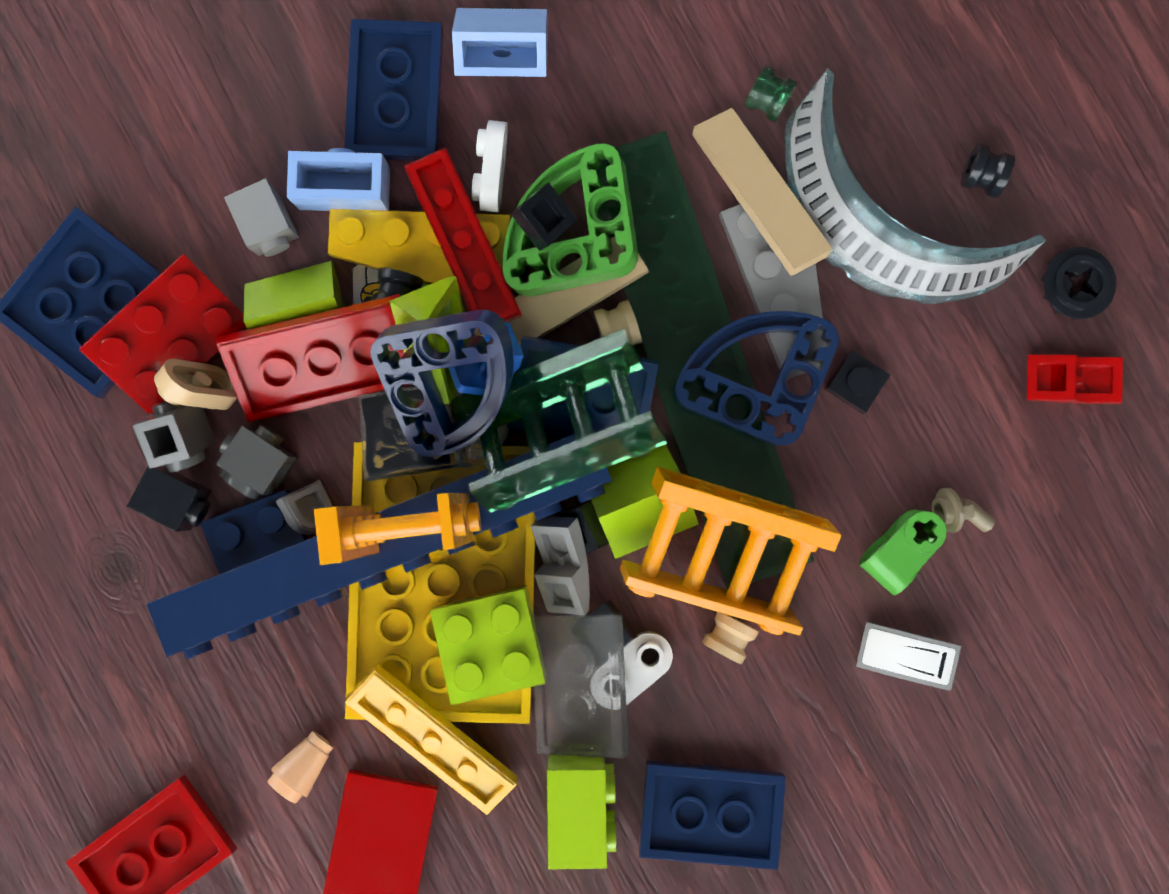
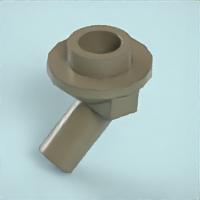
(956, 510)

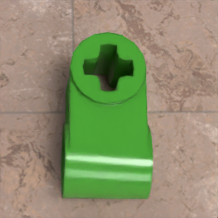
(897, 555)

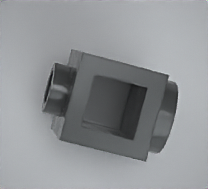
(174, 436)
(254, 461)

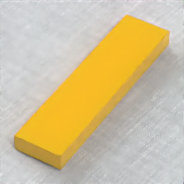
(431, 739)

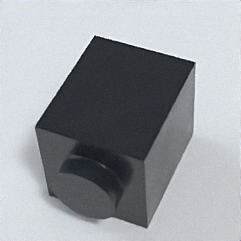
(170, 499)

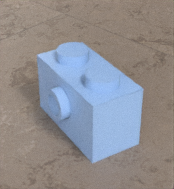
(500, 42)
(338, 180)

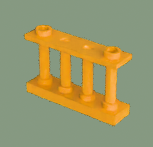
(721, 508)
(356, 530)

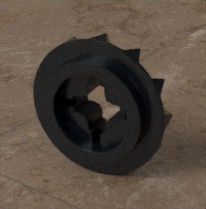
(1098, 281)

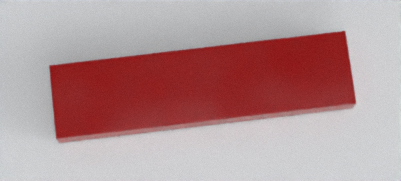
(461, 235)

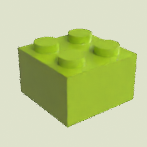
(488, 645)
(577, 814)

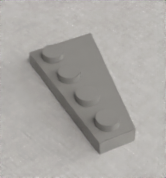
(771, 284)

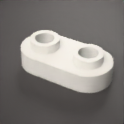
(492, 147)
(642, 675)

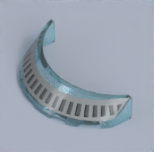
(865, 238)

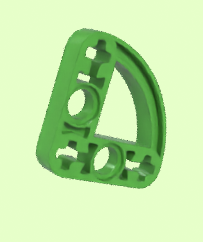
(593, 247)

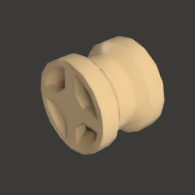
(617, 319)
(730, 637)

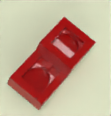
(1074, 379)

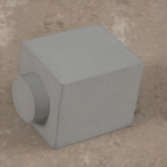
(262, 218)

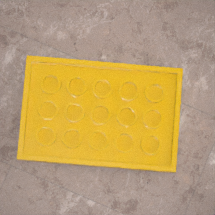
(393, 618)

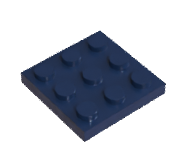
(72, 292)

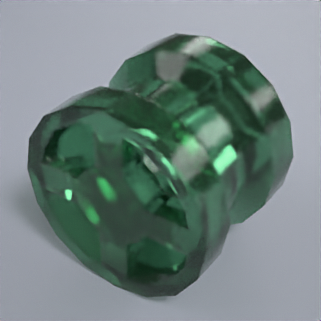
(770, 94)

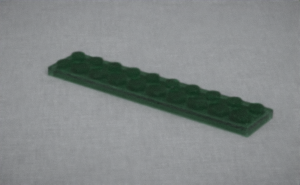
(676, 312)

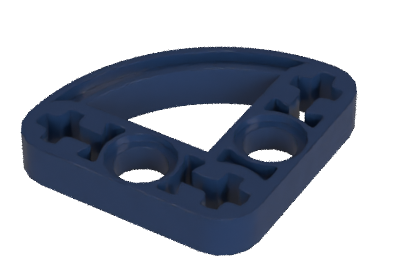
(416, 369)
(780, 398)

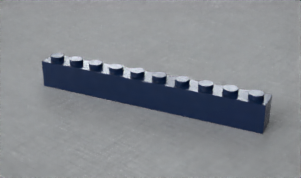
(294, 575)

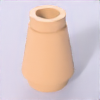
(300, 767)

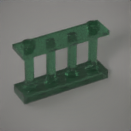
(550, 383)

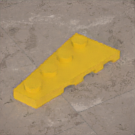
(401, 241)

